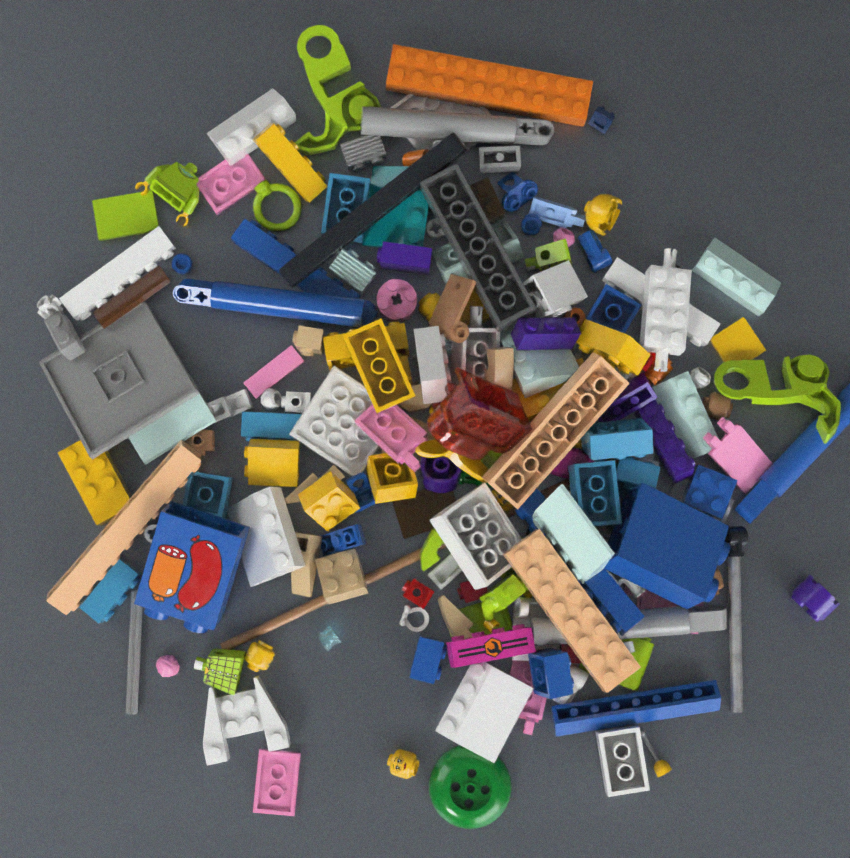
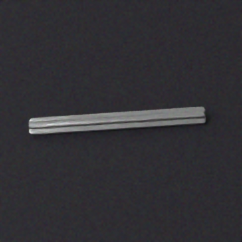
(134, 656)

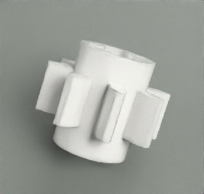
(48, 306)

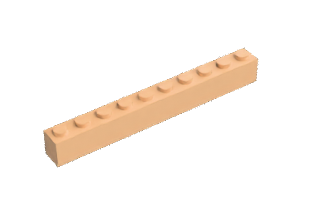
(123, 527)

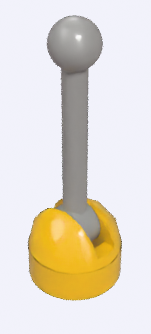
(661, 766)

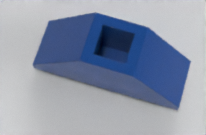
(342, 539)

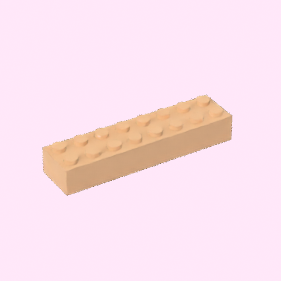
(556, 430)
(571, 610)

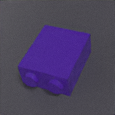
(404, 258)

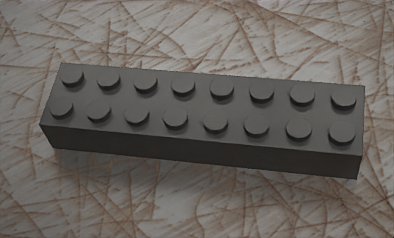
(477, 247)

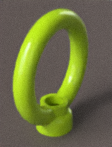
(265, 189)

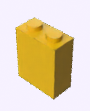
(272, 462)

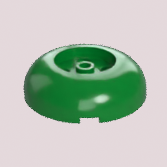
(450, 804)

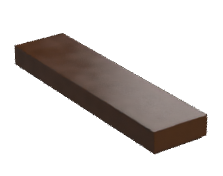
(131, 297)

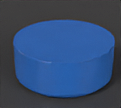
(531, 224)
(182, 264)

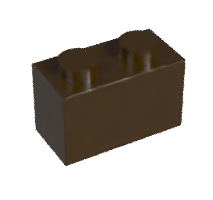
(488, 200)

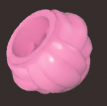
(563, 233)
(167, 665)

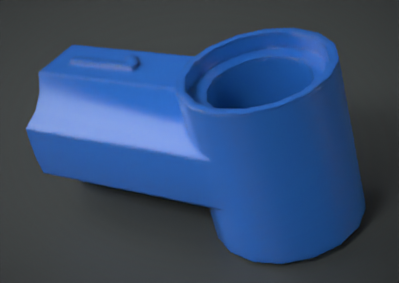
(596, 255)

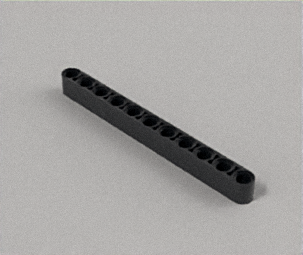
(372, 210)

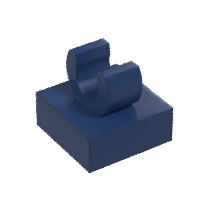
(601, 119)

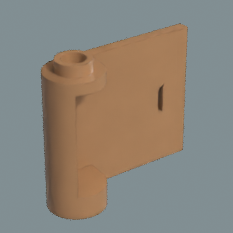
(451, 308)

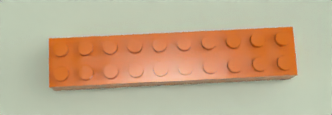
(489, 85)

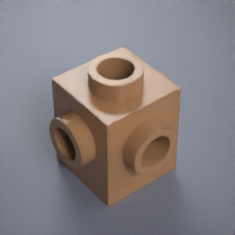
(207, 441)

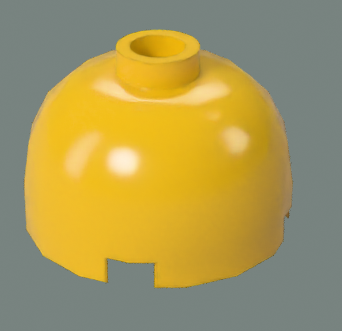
(602, 213)

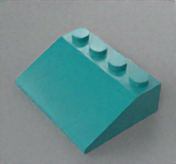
(403, 224)

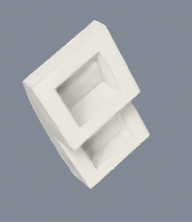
(230, 405)

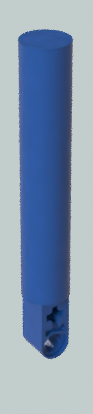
(273, 302)
(791, 464)

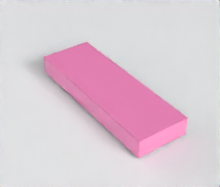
(273, 372)

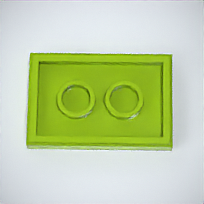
(125, 215)

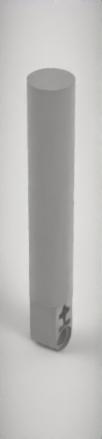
(467, 127)
(656, 623)

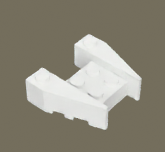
(241, 715)

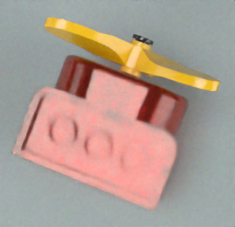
(473, 423)

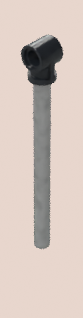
(737, 537)

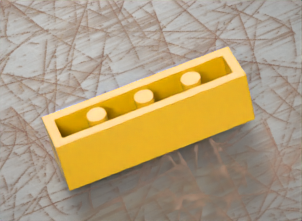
(289, 162)

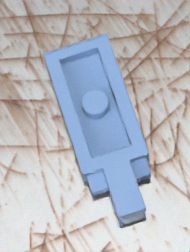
(556, 213)

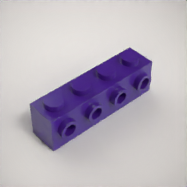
(666, 444)

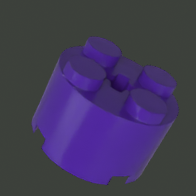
(439, 474)
(815, 598)

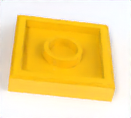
(737, 342)

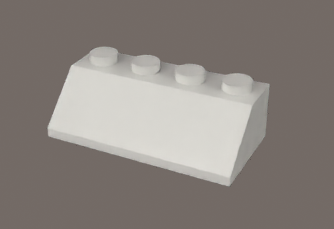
(236, 133)

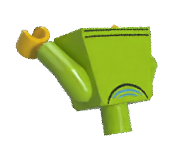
(174, 185)
(500, 597)

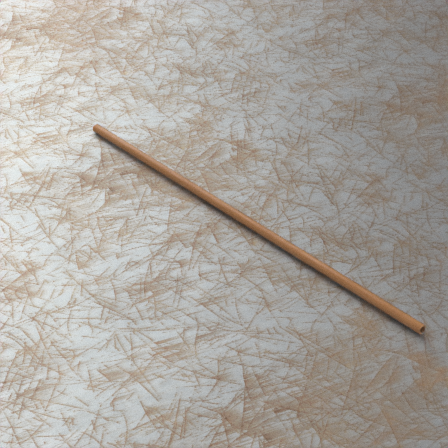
(369, 578)

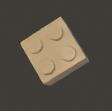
(341, 576)

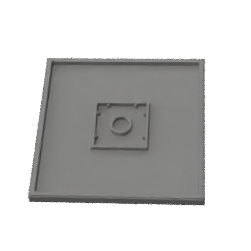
(120, 380)

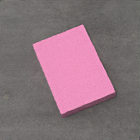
(228, 184)
(276, 782)

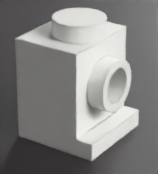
(304, 399)

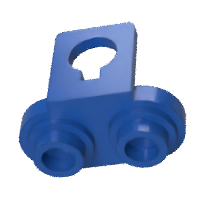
(518, 193)
(364, 493)

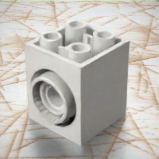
(555, 291)

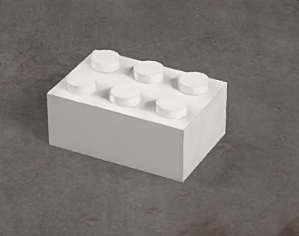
(432, 363)
(622, 760)

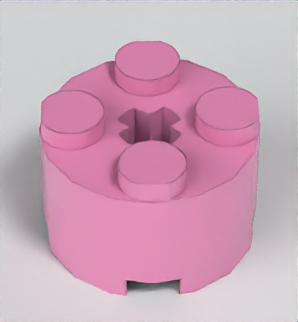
(393, 289)

